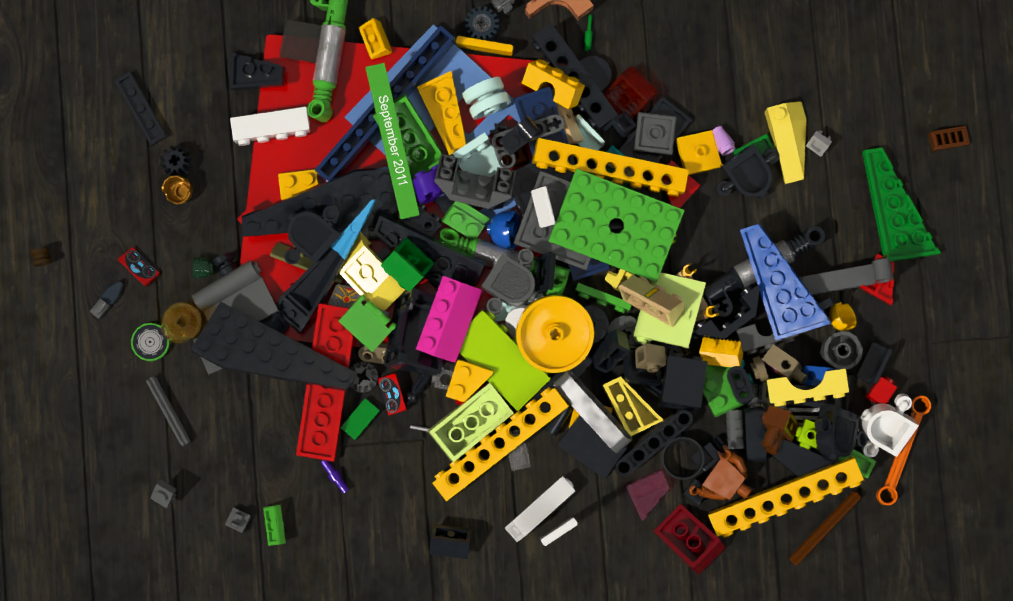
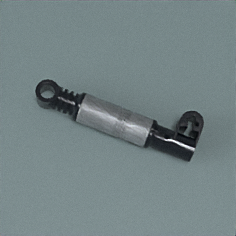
(743, 275)

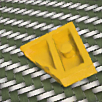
(466, 380)

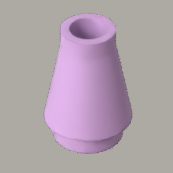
(723, 141)

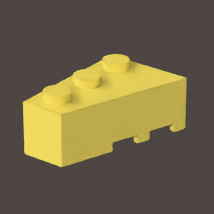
(629, 407)

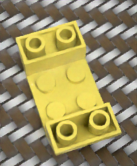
(367, 277)

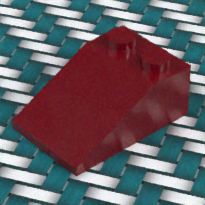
(689, 539)

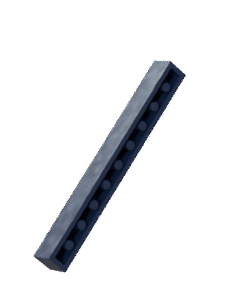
(405, 82)

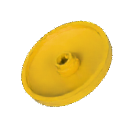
(554, 333)

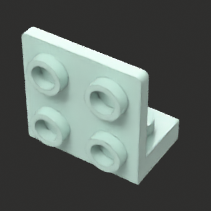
(478, 157)

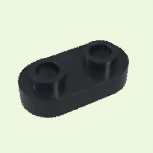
(740, 386)

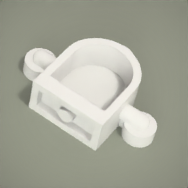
(888, 426)

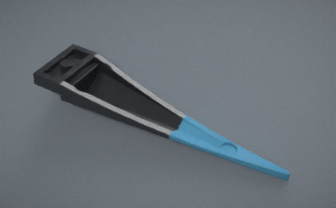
(301, 301)

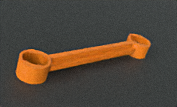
(899, 461)

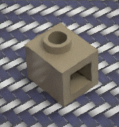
(650, 357)

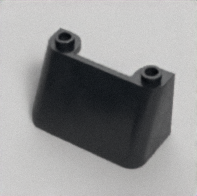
(410, 316)

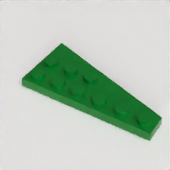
(896, 217)

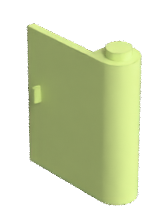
(651, 328)

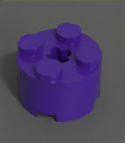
(425, 187)

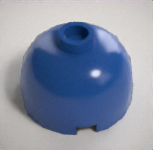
(504, 229)

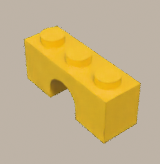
(567, 89)

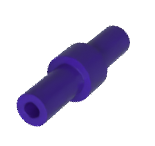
(334, 476)

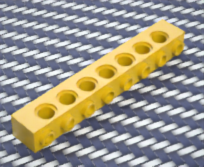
(677, 175)
(810, 480)
(449, 489)

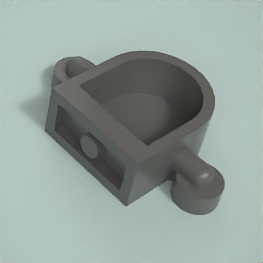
(510, 282)

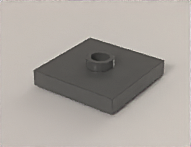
(655, 133)

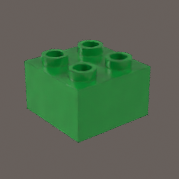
(407, 264)

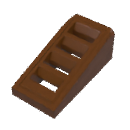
(934, 140)

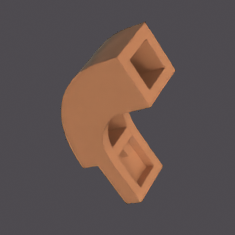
(578, 8)

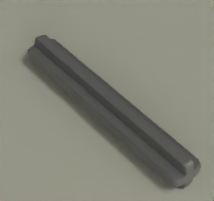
(168, 411)

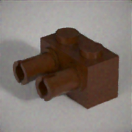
(780, 426)

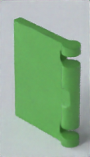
(367, 323)

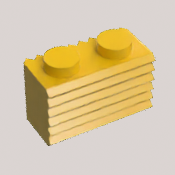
(721, 352)

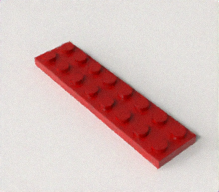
(324, 405)

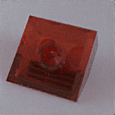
(630, 93)

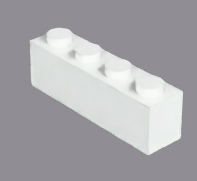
(270, 125)

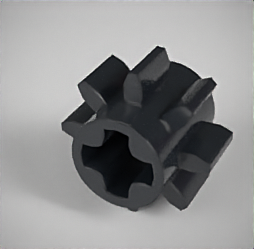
(502, 128)

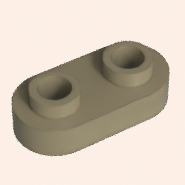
(376, 356)
(758, 369)

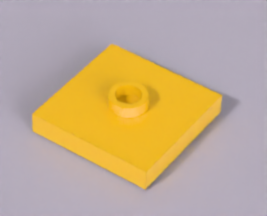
(698, 152)

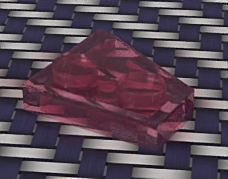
(647, 492)

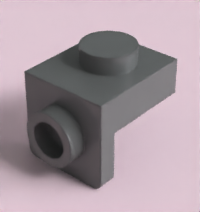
(163, 493)

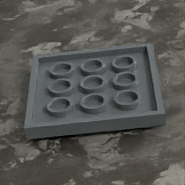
(536, 238)

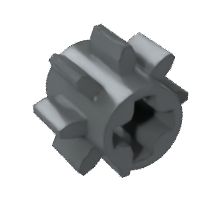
(504, 5)

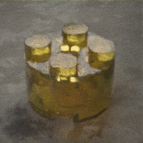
(187, 314)

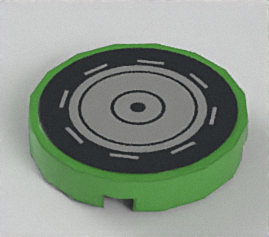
(149, 342)

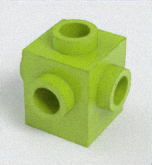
(801, 434)

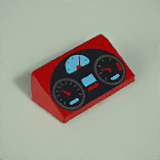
(138, 266)
(392, 394)

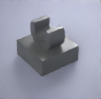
(238, 520)

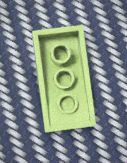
(470, 422)

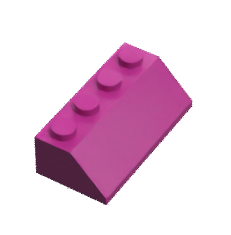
(449, 319)

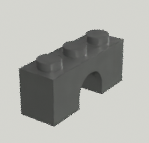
(751, 339)

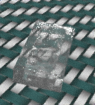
(519, 456)

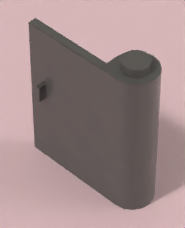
(240, 289)

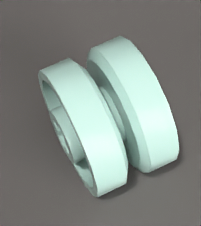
(486, 98)

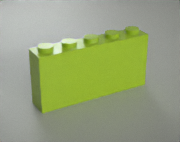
(493, 348)

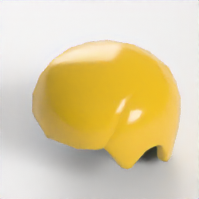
(842, 317)

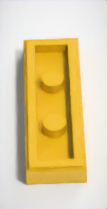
(485, 46)

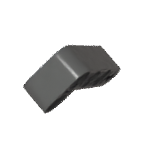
(500, 151)

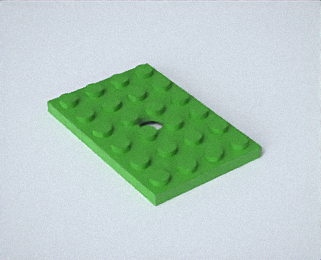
(586, 219)

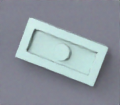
(591, 138)

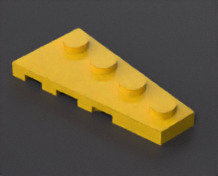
(443, 107)

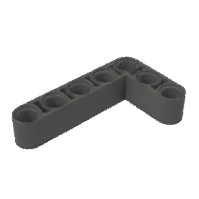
(875, 273)

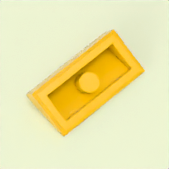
(375, 39)

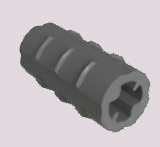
(735, 429)

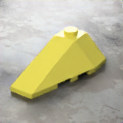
(788, 135)

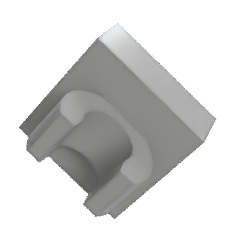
(819, 143)

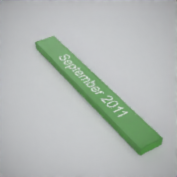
(392, 140)

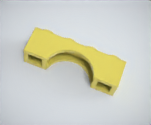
(833, 383)

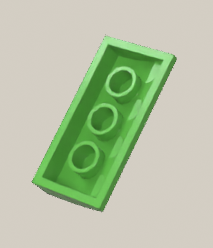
(419, 144)

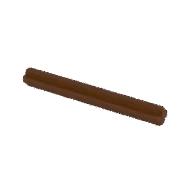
(825, 528)

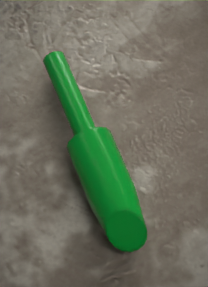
(588, 35)

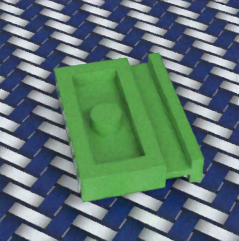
(465, 219)

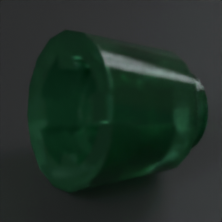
(202, 268)

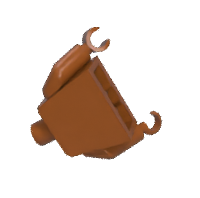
(725, 478)

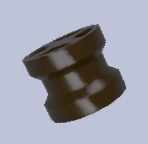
(41, 256)

